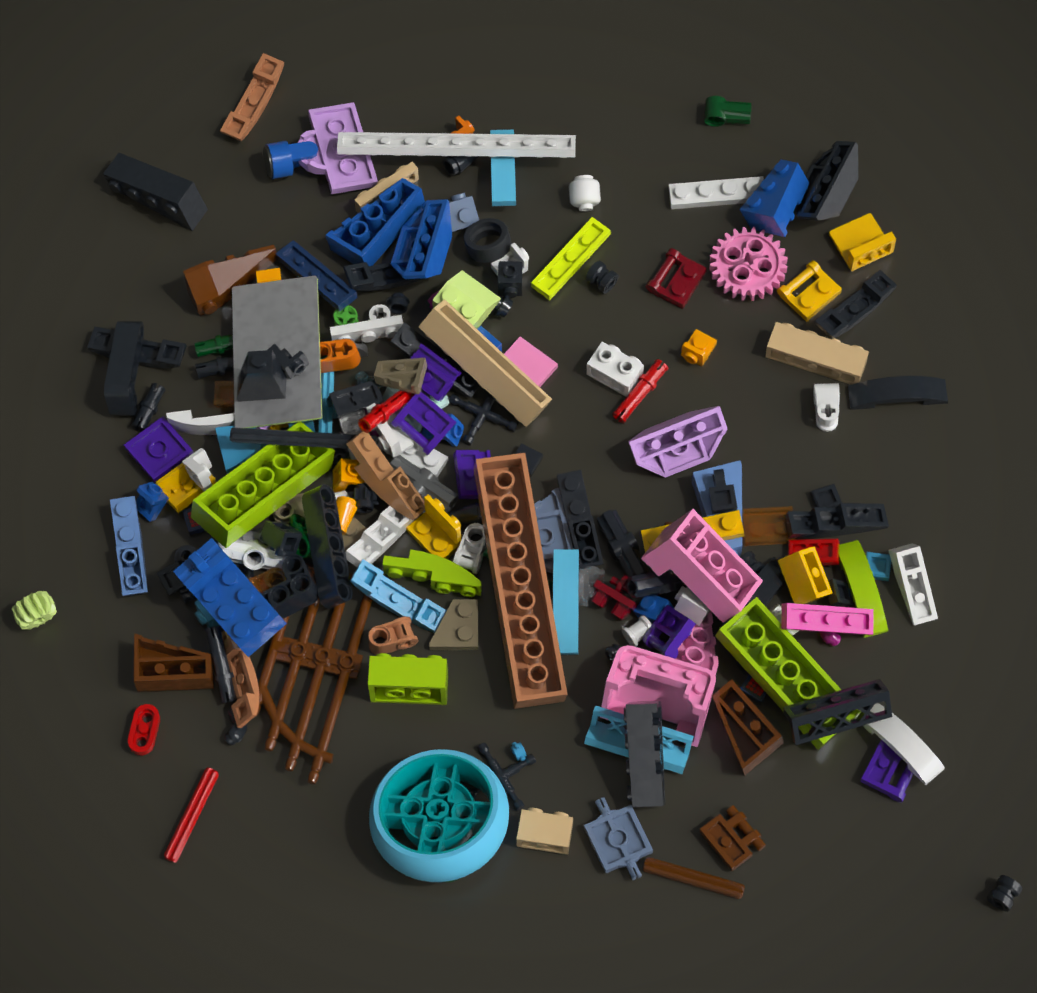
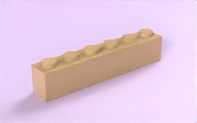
(485, 363)

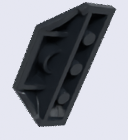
(830, 182)

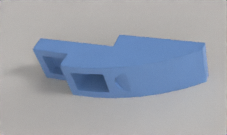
(129, 546)

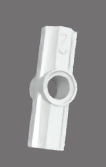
(240, 550)

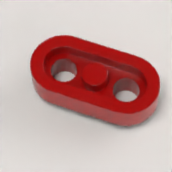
(142, 730)

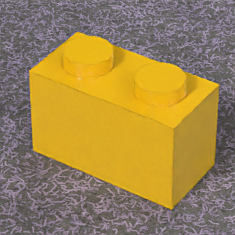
(805, 576)

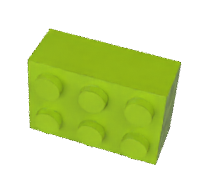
(408, 679)

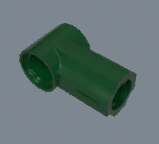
(720, 111)

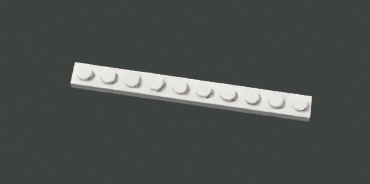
(456, 144)

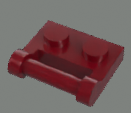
(683, 282)

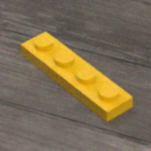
(726, 525)

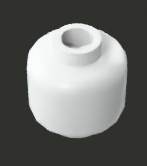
(584, 192)

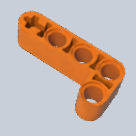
(346, 355)

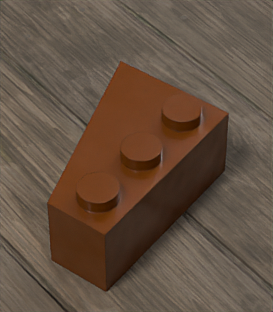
(170, 667)
(746, 726)

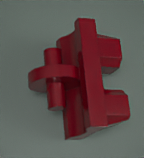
(603, 593)

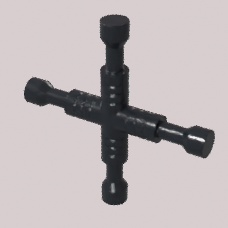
(482, 412)
(504, 774)

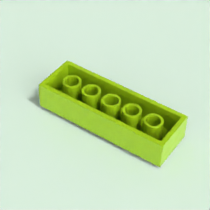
(259, 488)
(777, 661)

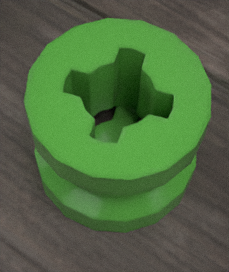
(347, 314)

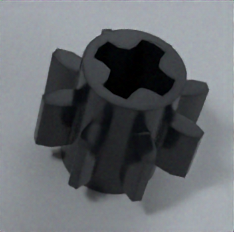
(364, 498)

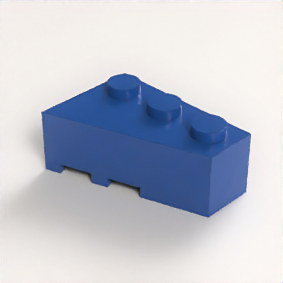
(776, 198)

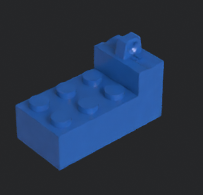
(229, 597)

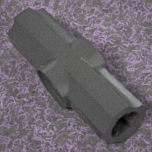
(426, 483)

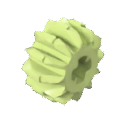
(34, 610)

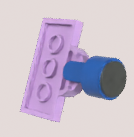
(318, 151)

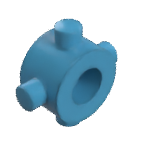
(518, 751)

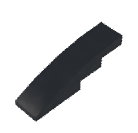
(836, 521)

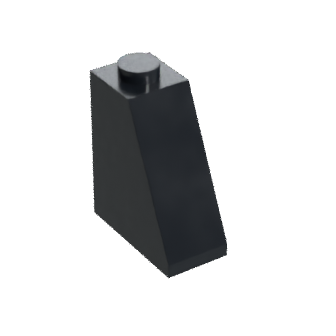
(261, 377)

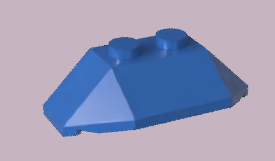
(424, 241)

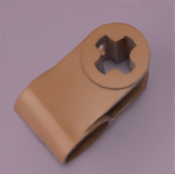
(394, 635)

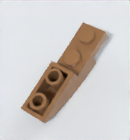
(388, 483)

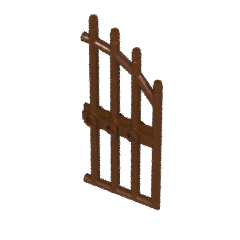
(322, 659)

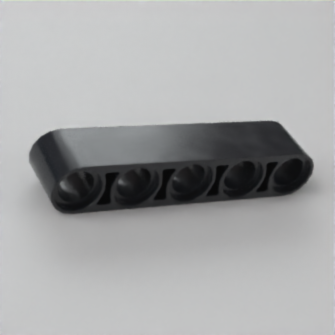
(327, 546)

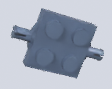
(618, 838)

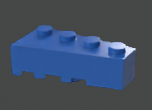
(377, 225)

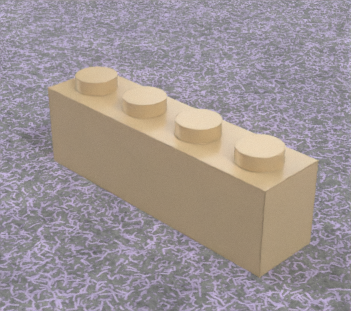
(816, 353)

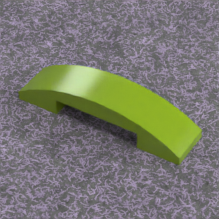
(862, 583)

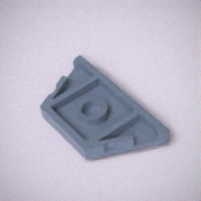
(552, 527)

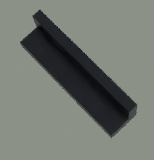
(837, 703)

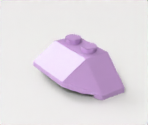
(679, 441)

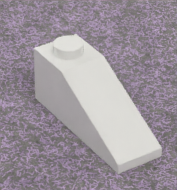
(913, 582)

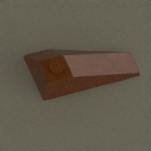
(212, 283)

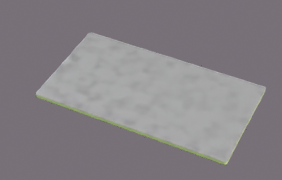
(284, 316)

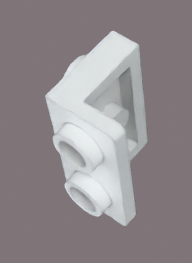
(390, 437)

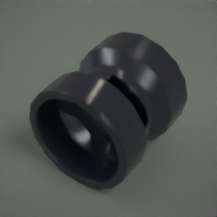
(602, 277)
(1004, 893)

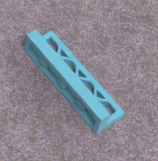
(612, 739)

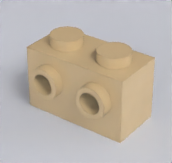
(545, 831)

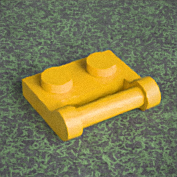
(813, 297)

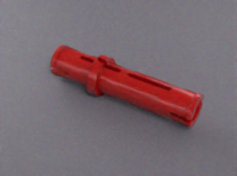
(646, 383)
(381, 412)

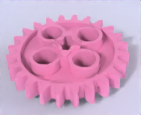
(748, 263)

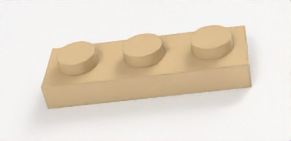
(408, 172)

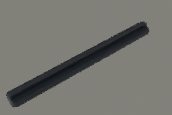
(292, 438)

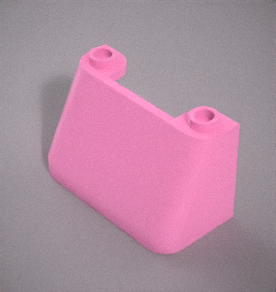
(649, 676)

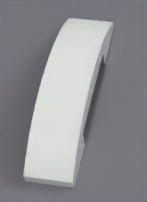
(184, 422)
(907, 745)

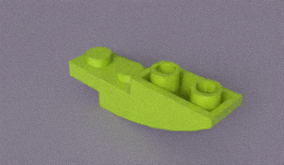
(443, 573)

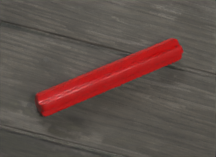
(191, 815)

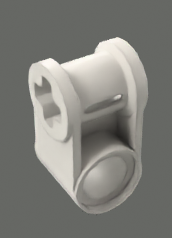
(826, 403)
(470, 553)

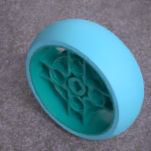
(439, 815)

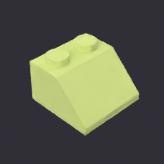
(468, 298)

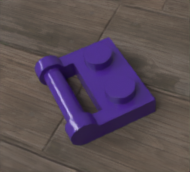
(429, 416)
(673, 625)
(881, 771)

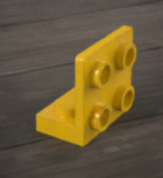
(862, 241)
(436, 530)

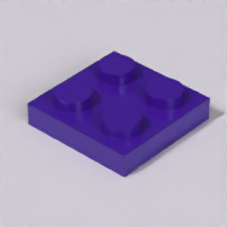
(158, 449)

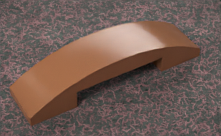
(254, 99)
(244, 682)

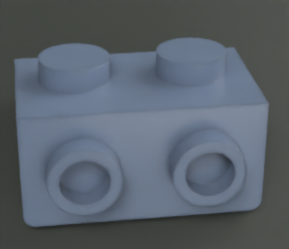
(462, 211)

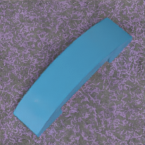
(396, 598)

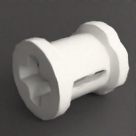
(637, 631)

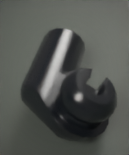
(235, 734)

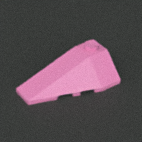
(700, 646)

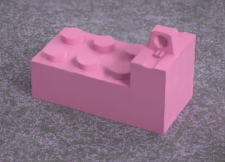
(704, 565)

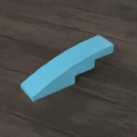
(503, 177)
(566, 599)

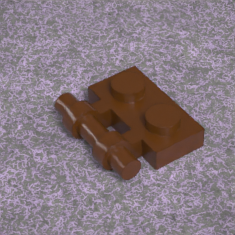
(727, 843)

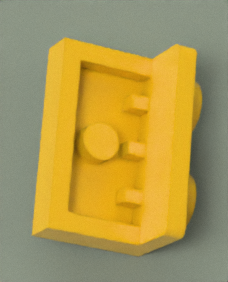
(180, 487)

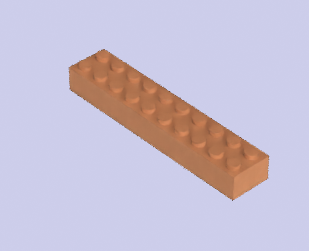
(520, 581)

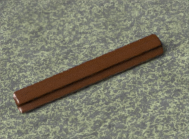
(693, 877)

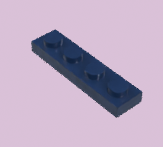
(329, 285)

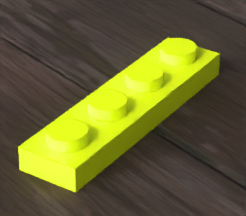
(570, 258)

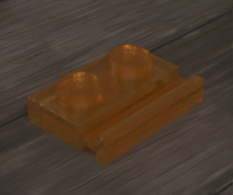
(765, 526)

